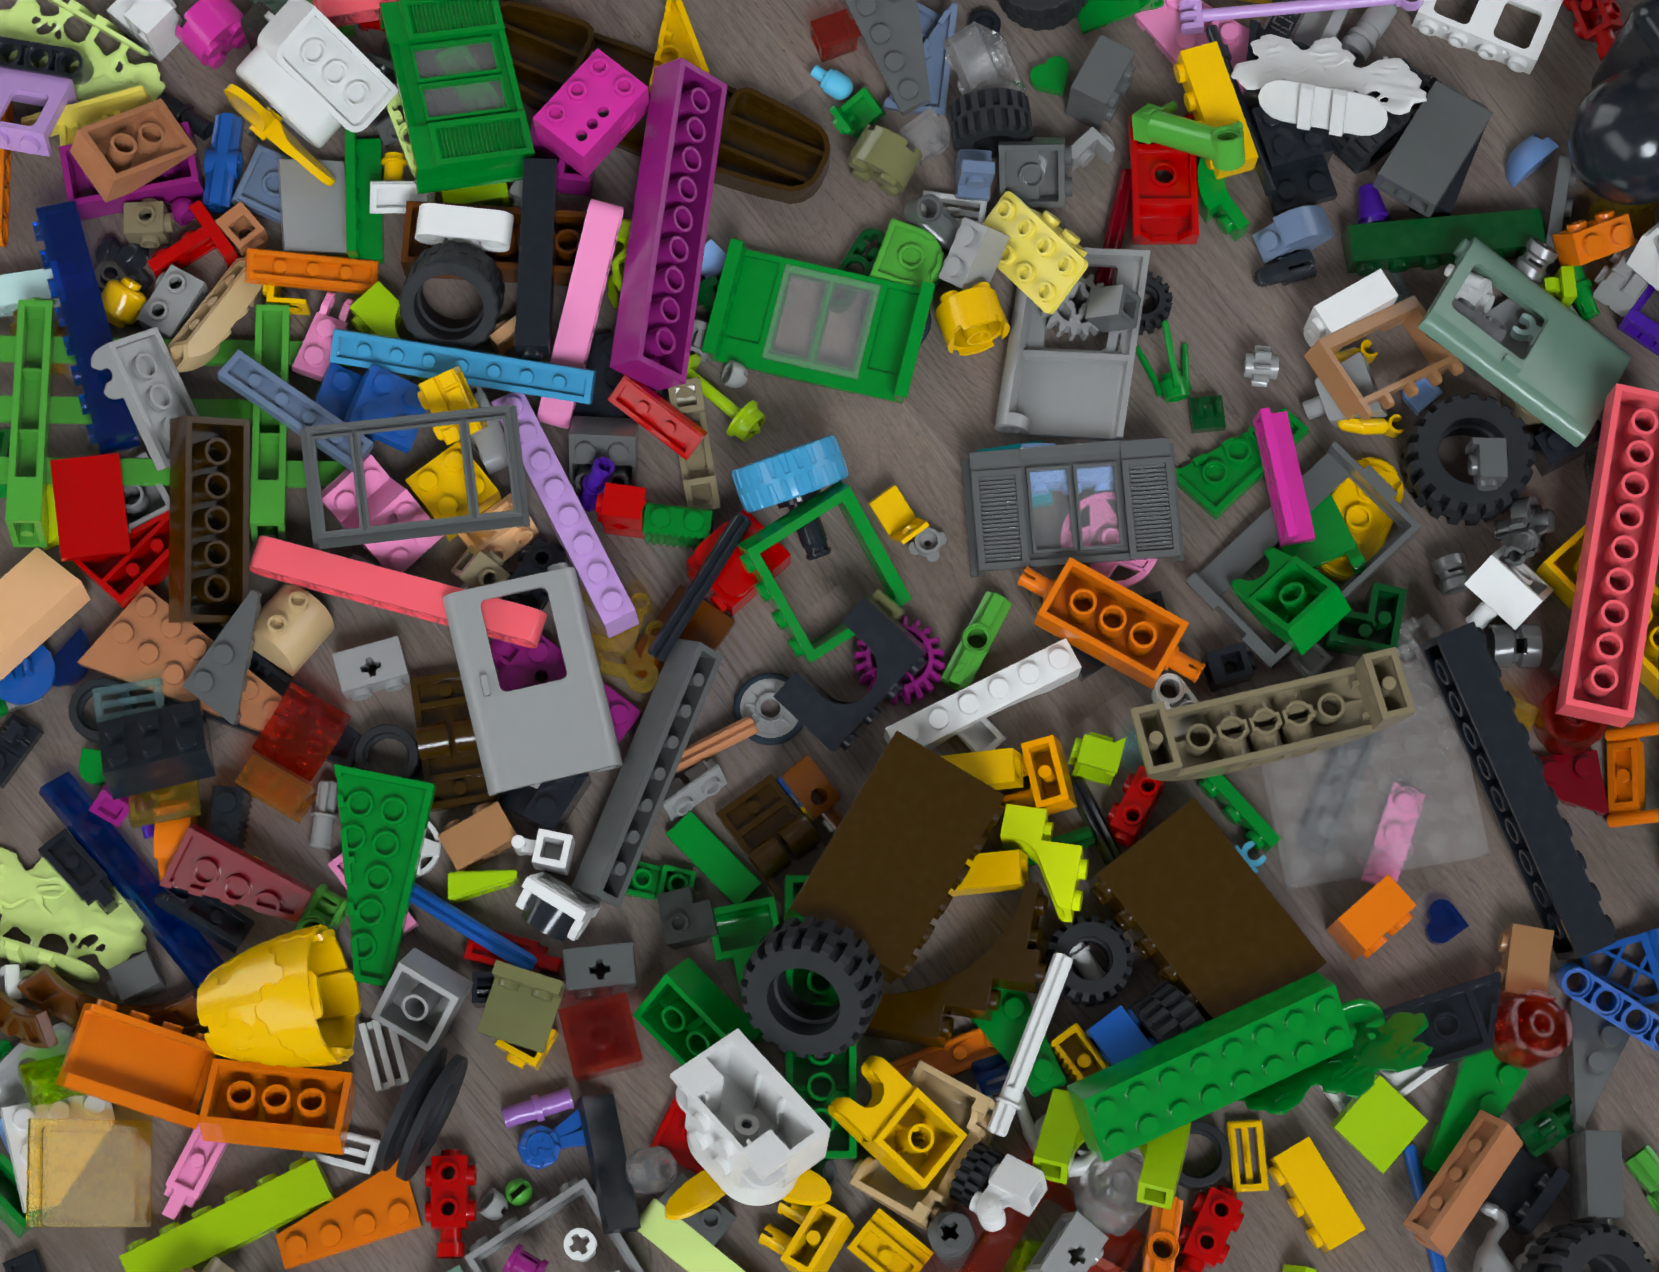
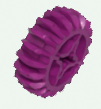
(912, 686)

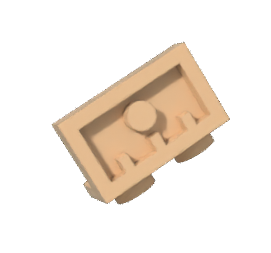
(503, 541)

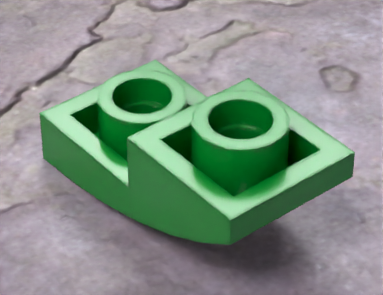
(656, 879)

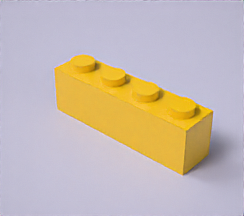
(1212, 97)

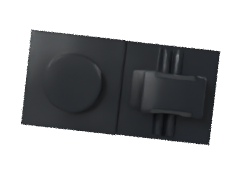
(16, 742)

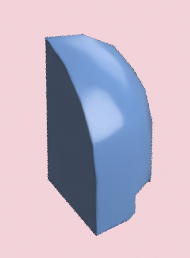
(1528, 158)

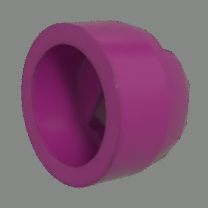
(181, 211)

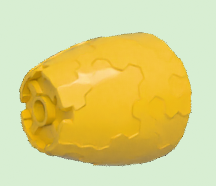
(283, 1002)

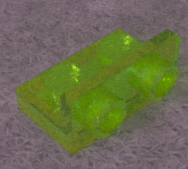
(40, 1079)

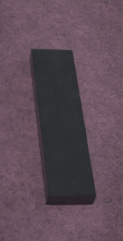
(607, 1163)

